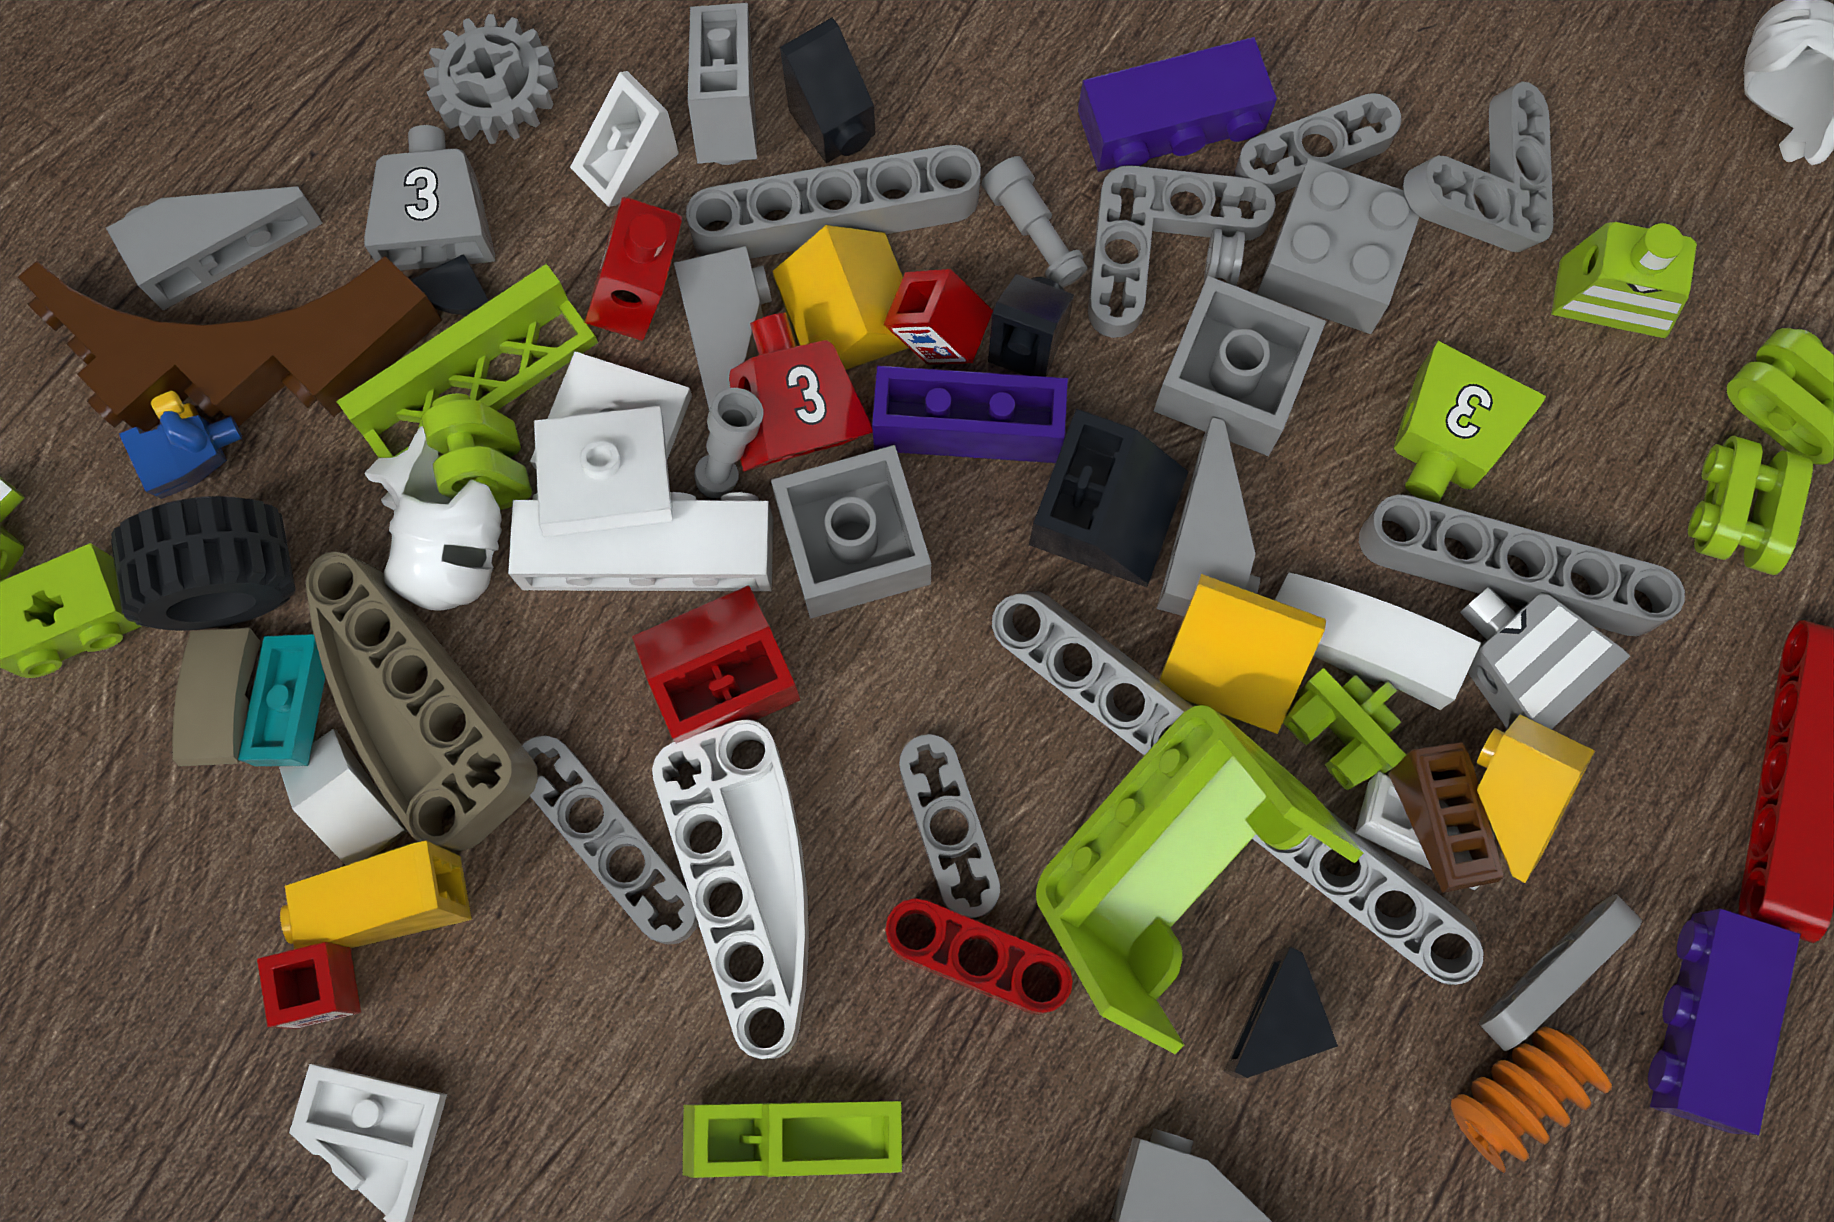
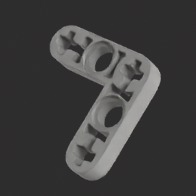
(1514, 205)
(1155, 213)

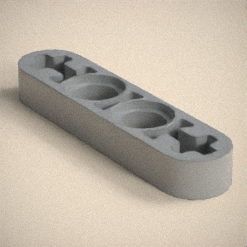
(612, 834)

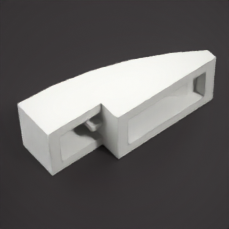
(1384, 640)

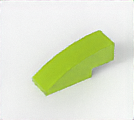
(792, 1139)

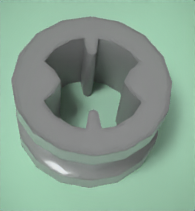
(1225, 256)

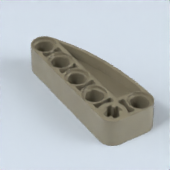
(408, 732)

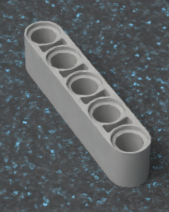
(857, 183)
(1547, 557)

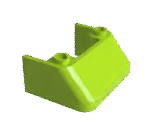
(1158, 850)

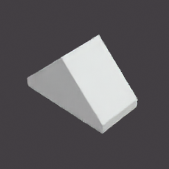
(625, 142)
(341, 801)

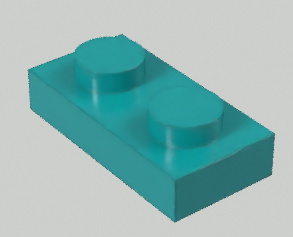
(284, 702)

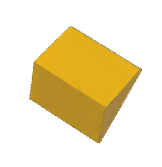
(842, 292)

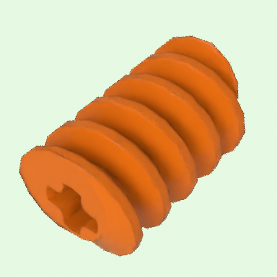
(1527, 1093)

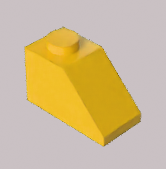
(1528, 788)

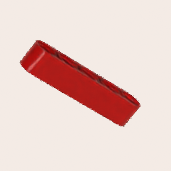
(1792, 831)

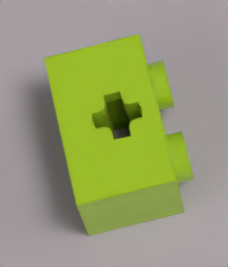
(60, 612)

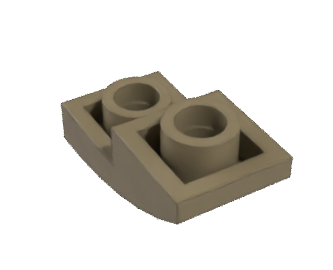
(212, 697)

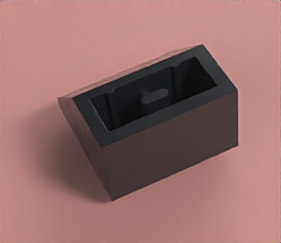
(1108, 499)

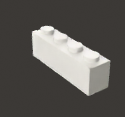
(702, 549)

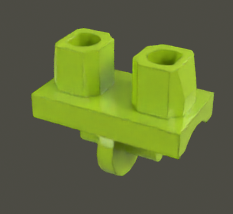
(1356, 718)

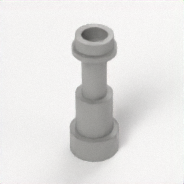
(1011, 187)
(732, 425)

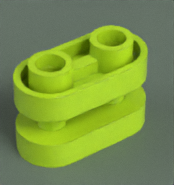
(1790, 393)
(475, 447)
(1722, 517)

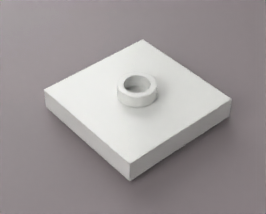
(605, 387)
(602, 471)

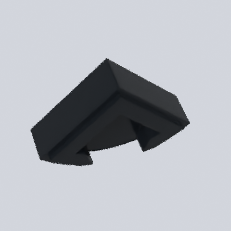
(452, 287)

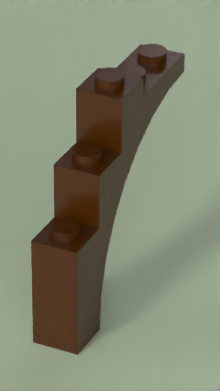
(238, 366)

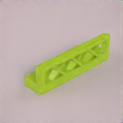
(469, 348)

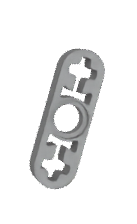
(1333, 124)
(949, 776)
(1560, 972)

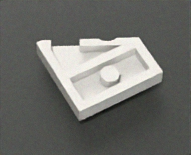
(370, 1134)

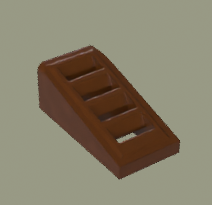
(1458, 787)

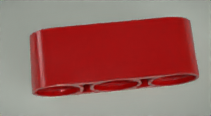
(1012, 956)

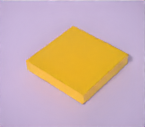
(1241, 653)

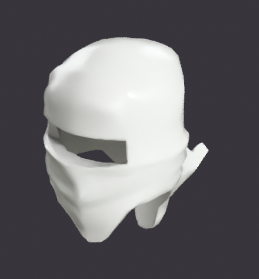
(1793, 75)
(438, 543)

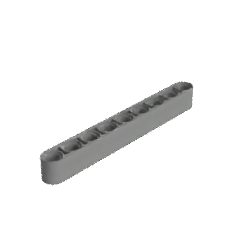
(1355, 893)

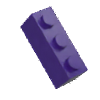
(1176, 105)
(969, 414)
(1723, 1021)

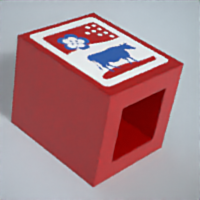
(938, 317)
(308, 986)

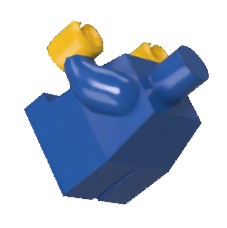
(180, 449)

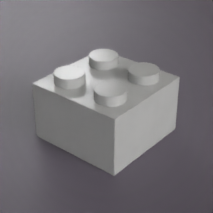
(1340, 247)
(1239, 365)
(852, 531)

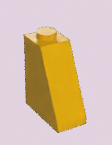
(378, 898)

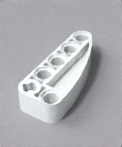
(758, 853)

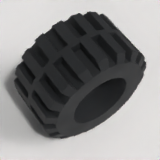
(202, 563)

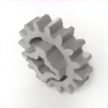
(491, 78)

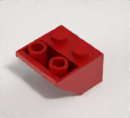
(715, 666)

